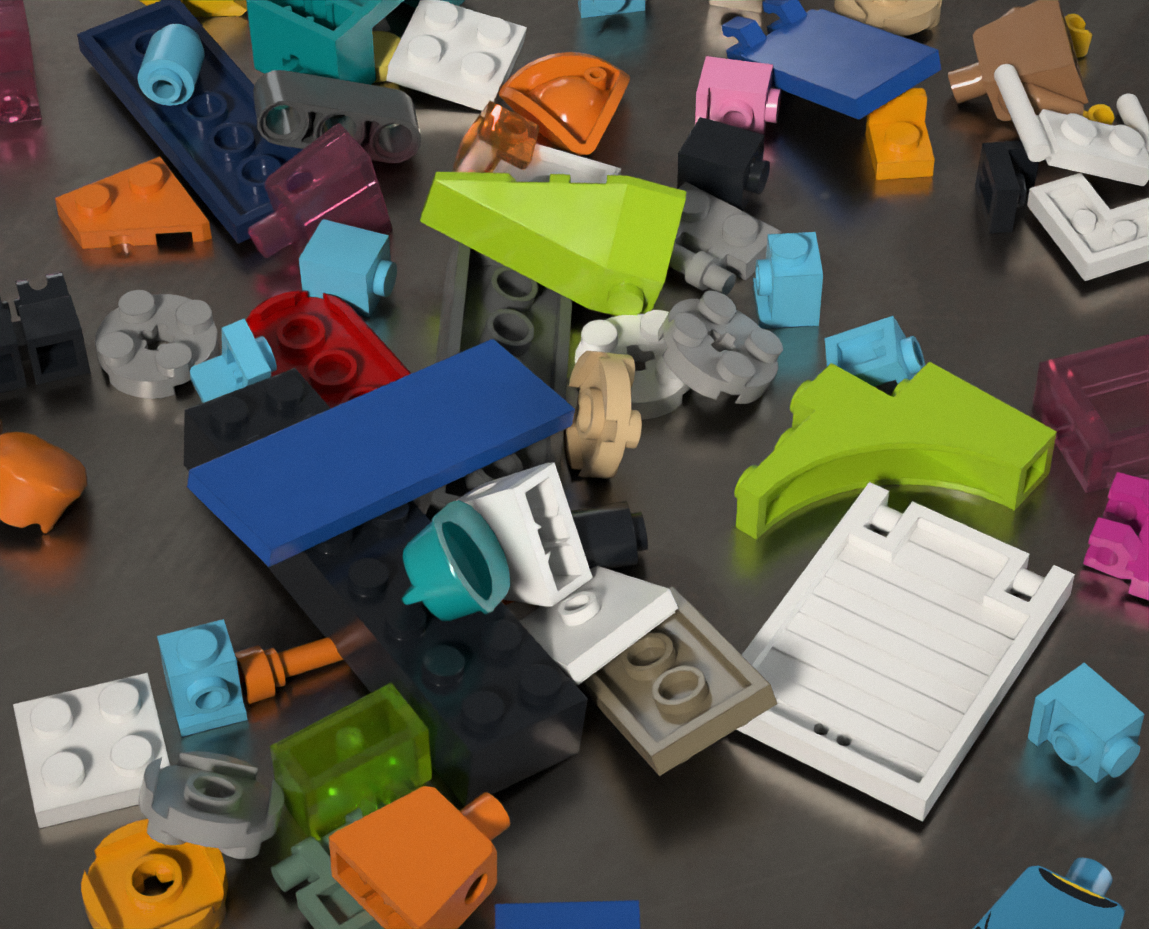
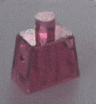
(323, 181)

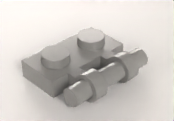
(717, 242)

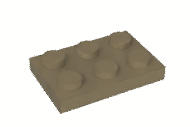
(679, 689)

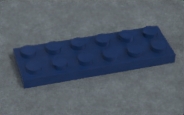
(208, 136)

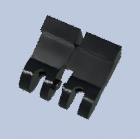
(45, 335)

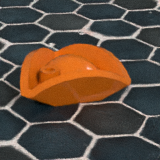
(567, 98)

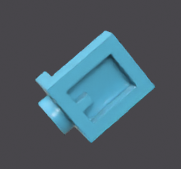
(876, 352)

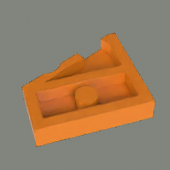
(132, 208)

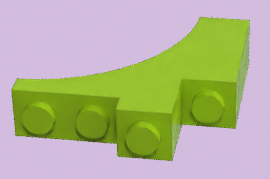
(923, 434)

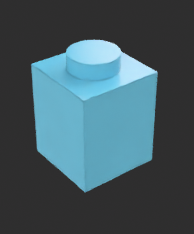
(348, 265)

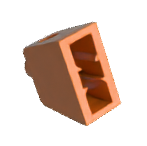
(420, 859)

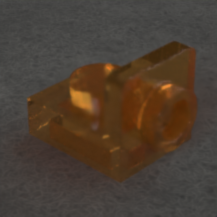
(496, 137)

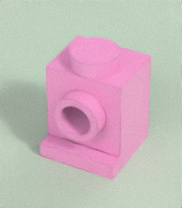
(737, 94)

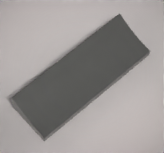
(528, 320)

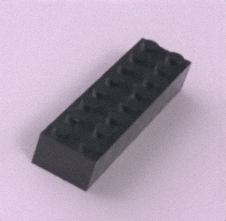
(476, 682)

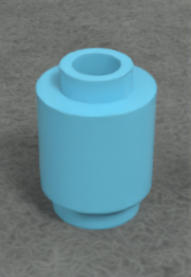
(171, 65)

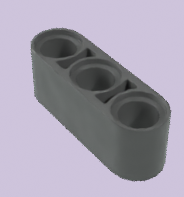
(318, 98)

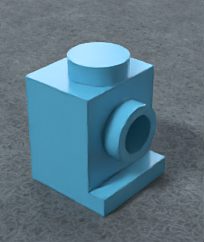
(789, 281)
(202, 677)
(1088, 724)

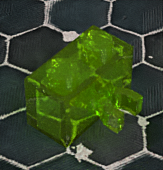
(352, 761)

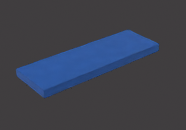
(379, 451)

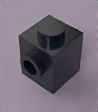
(724, 162)

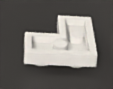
(1088, 231)

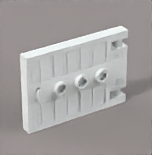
(899, 648)

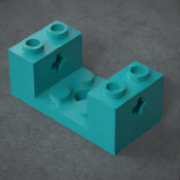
(319, 36)

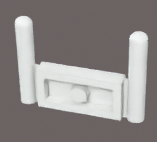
(1075, 141)

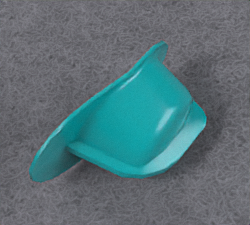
(456, 564)

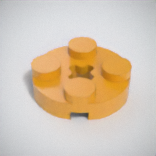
(128, 858)

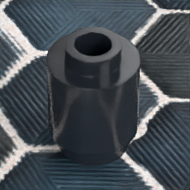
(611, 535)

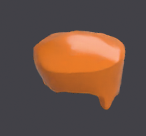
(36, 481)

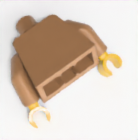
(1045, 55)

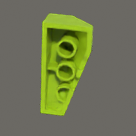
(583, 240)

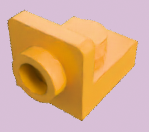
(900, 138)

